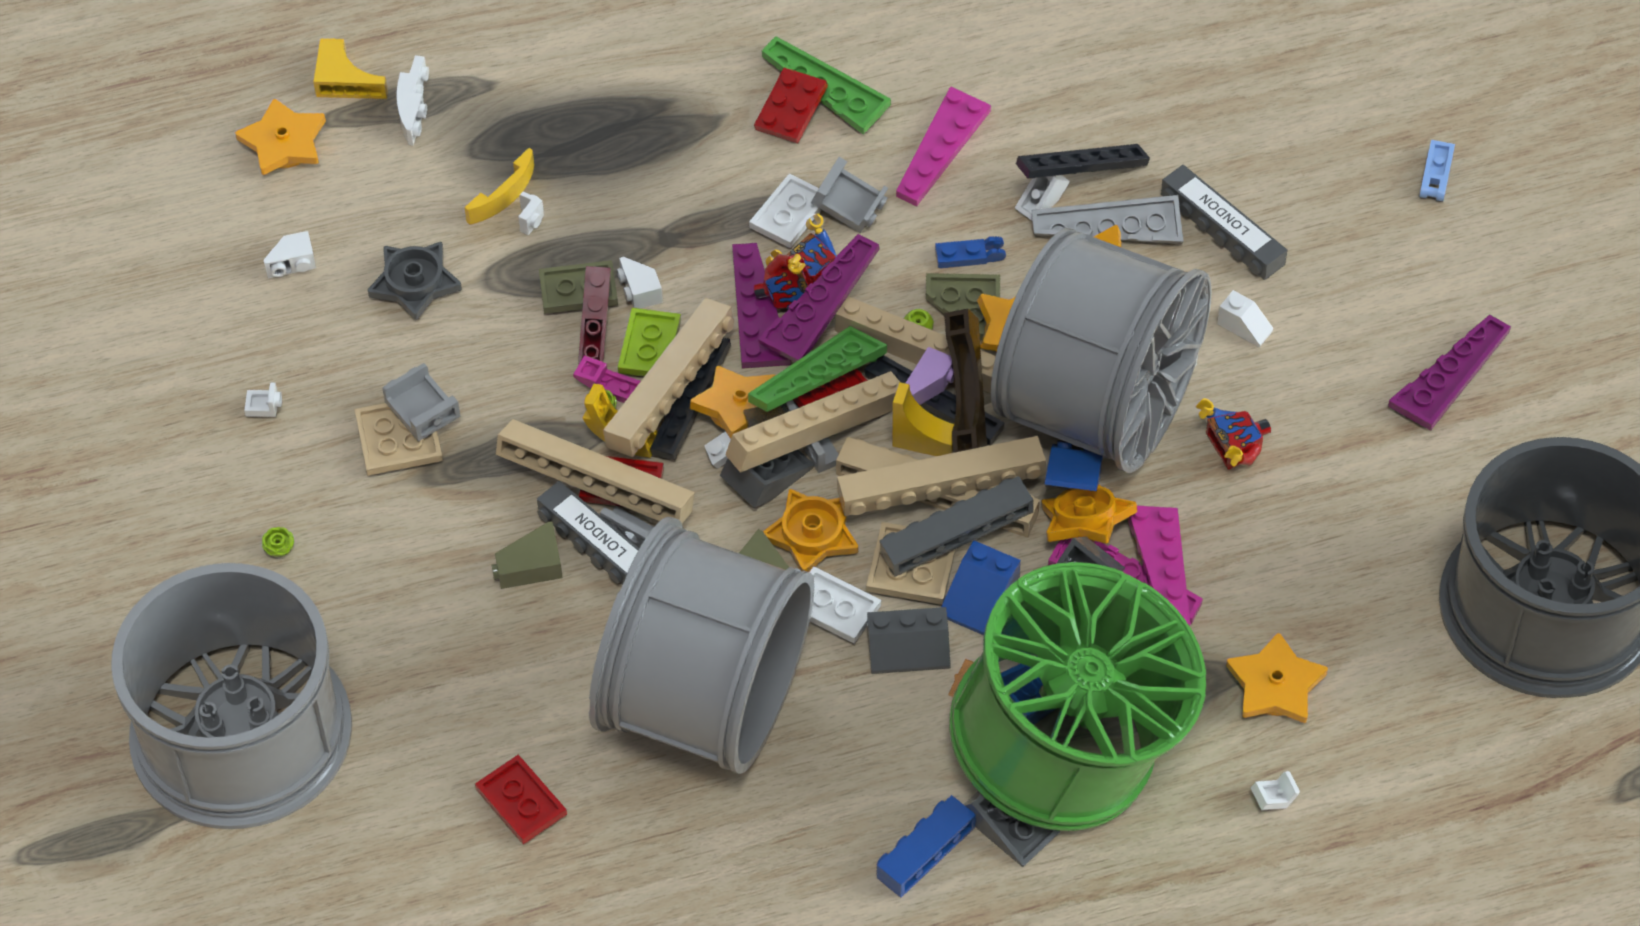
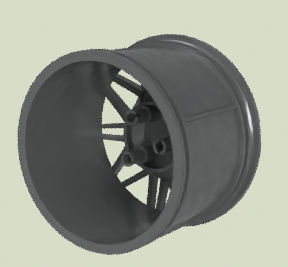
(1538, 619)

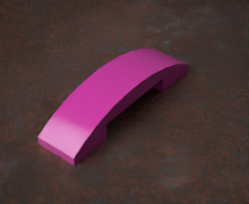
(595, 372)

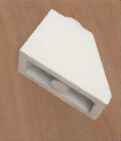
(1041, 194)
(1244, 319)

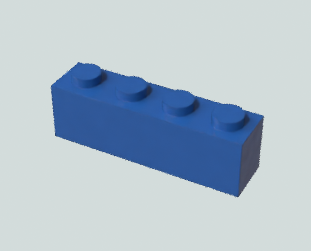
(925, 846)

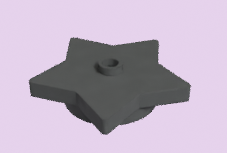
(414, 278)

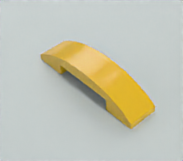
(486, 207)

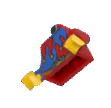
(815, 249)
(784, 280)
(1233, 434)

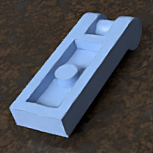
(1437, 169)

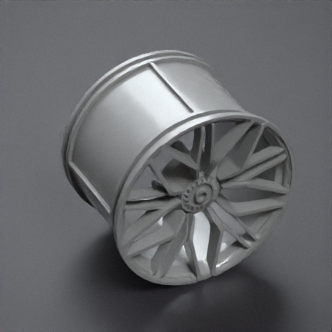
(1100, 347)
(700, 647)
(233, 753)

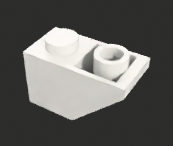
(290, 256)
(641, 283)

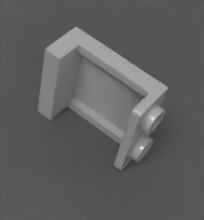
(849, 197)
(420, 402)

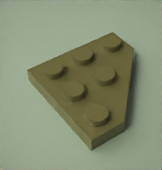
(961, 292)

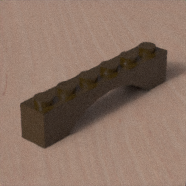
(965, 352)

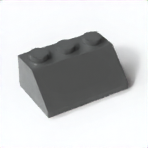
(908, 640)

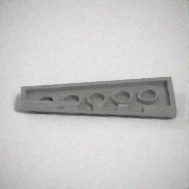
(1138, 219)

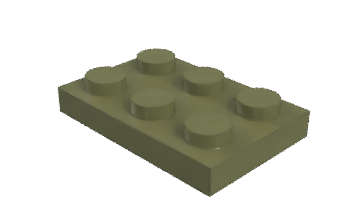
(564, 287)

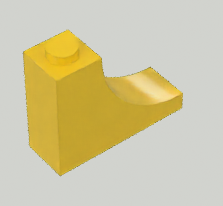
(340, 78)
(918, 429)

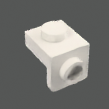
(531, 214)
(263, 402)
(717, 449)
(1276, 793)

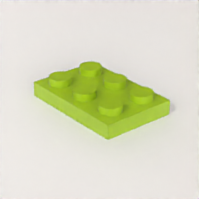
(646, 339)

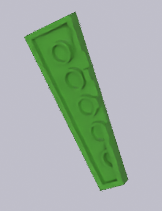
(844, 95)
(825, 363)

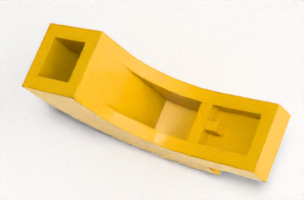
(601, 411)

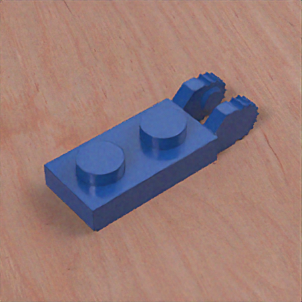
(969, 252)

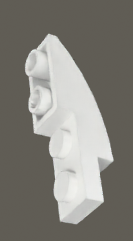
(410, 99)

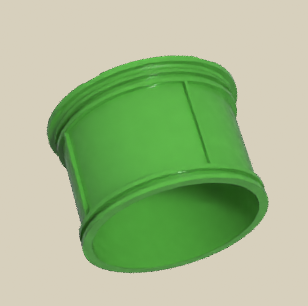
(1101, 654)

